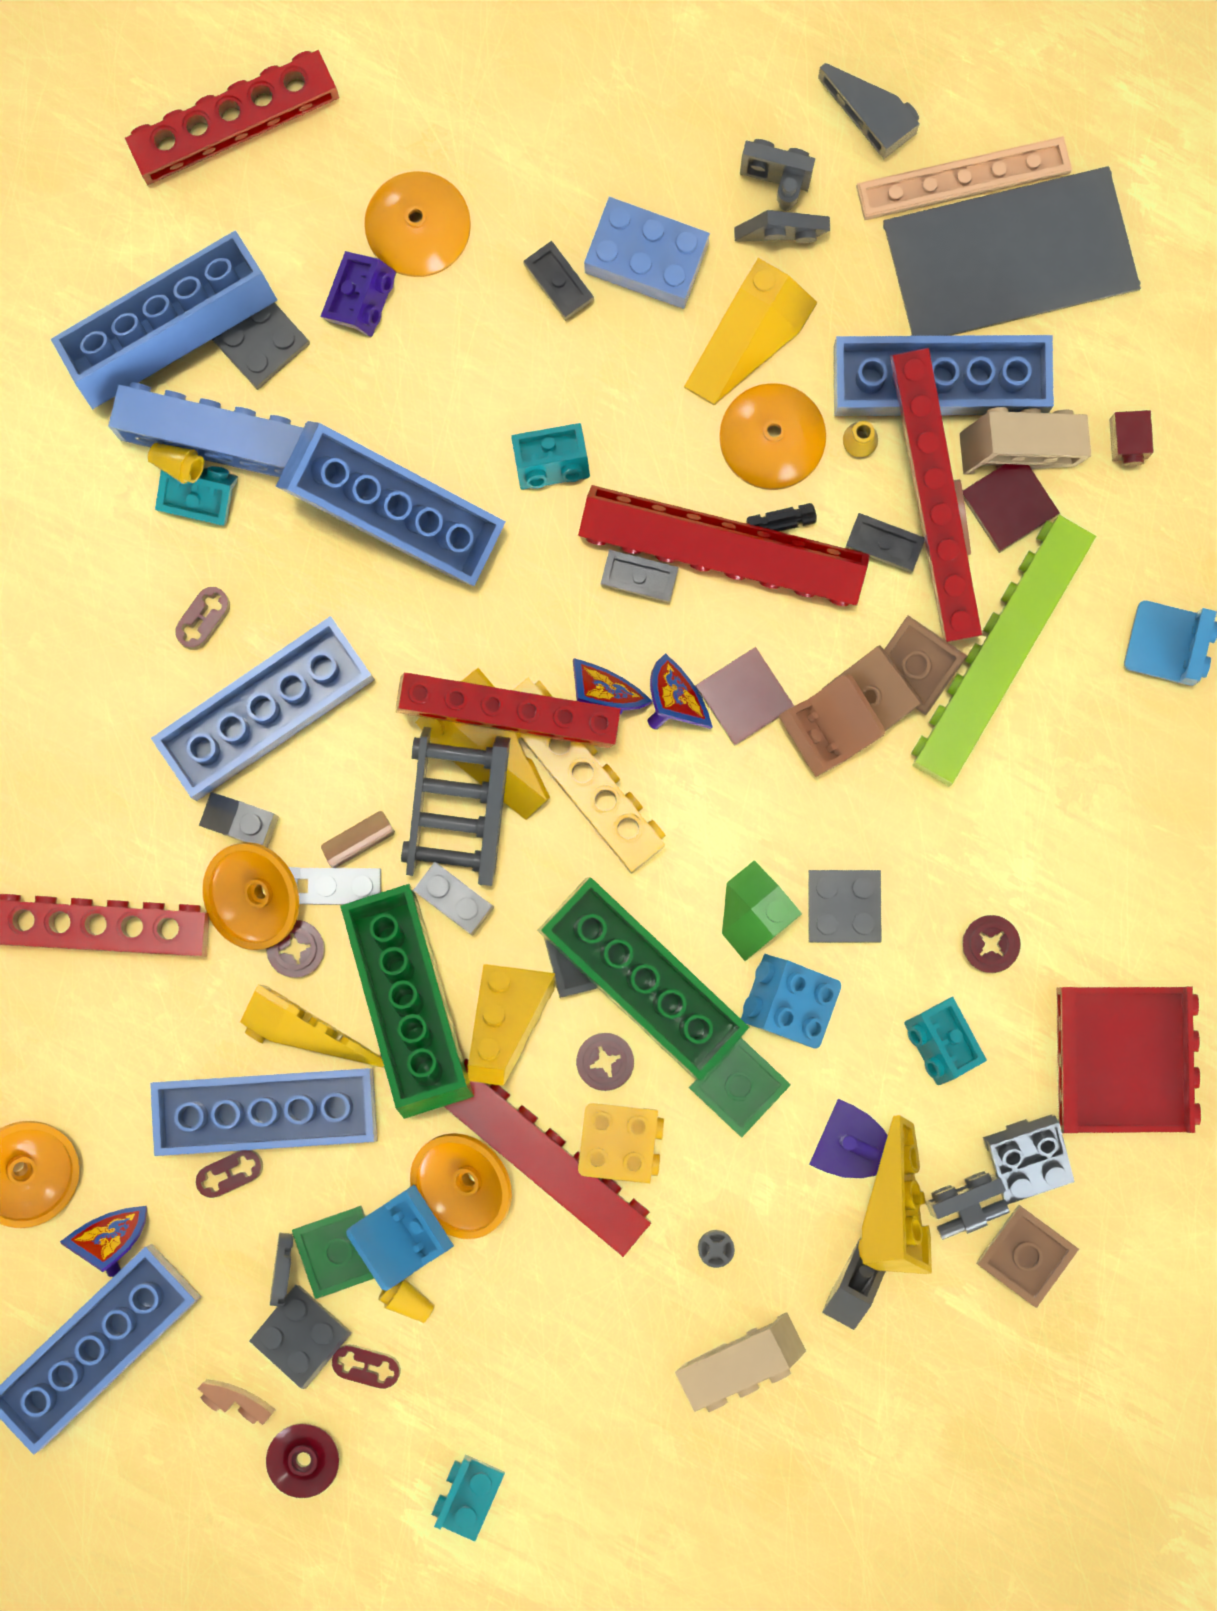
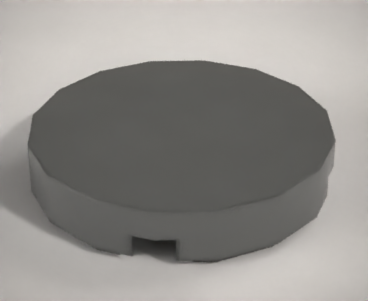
(281, 1269)

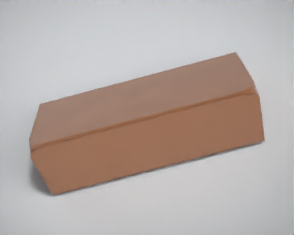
(357, 839)

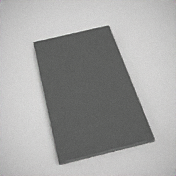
(1012, 254)

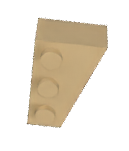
(1026, 439)
(741, 1365)

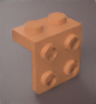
(832, 725)

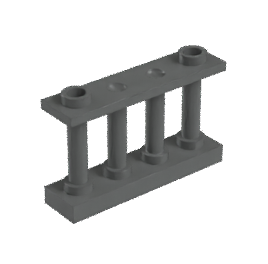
(484, 827)

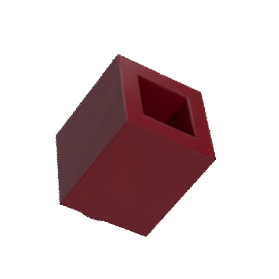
(1131, 437)

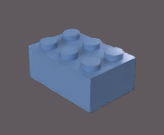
(646, 252)

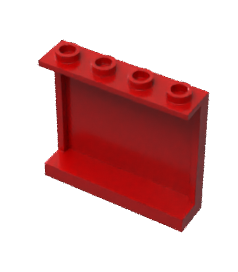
(1127, 1059)

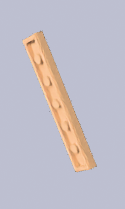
(964, 178)

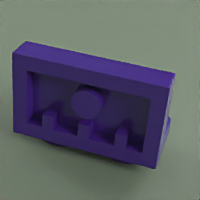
(359, 293)

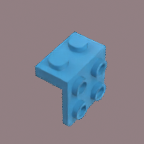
(1171, 642)
(791, 1001)
(399, 1238)

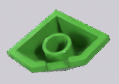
(755, 910)

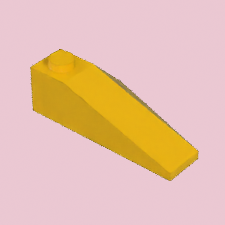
(756, 325)
(523, 785)
(286, 1023)
(893, 1224)

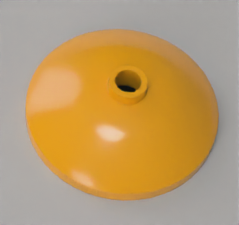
(421, 246)
(769, 460)
(236, 897)
(46, 1178)
(461, 1205)

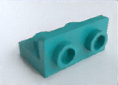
(550, 456)
(204, 500)
(945, 1041)
(469, 1497)

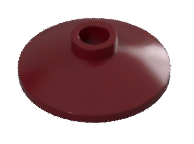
(289, 1474)

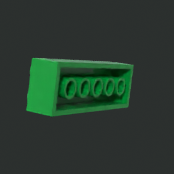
(643, 978)
(406, 1001)

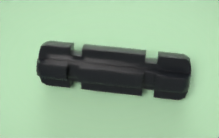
(785, 518)

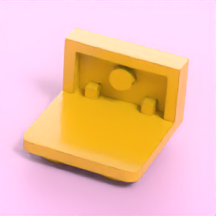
(620, 1143)

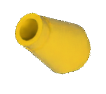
(857, 446)
(177, 462)
(407, 1301)

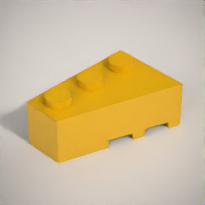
(504, 1018)

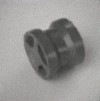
(720, 1252)

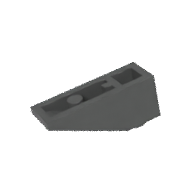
(875, 111)

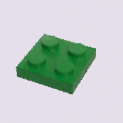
(740, 1087)
(329, 1254)

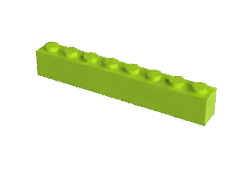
(1003, 650)

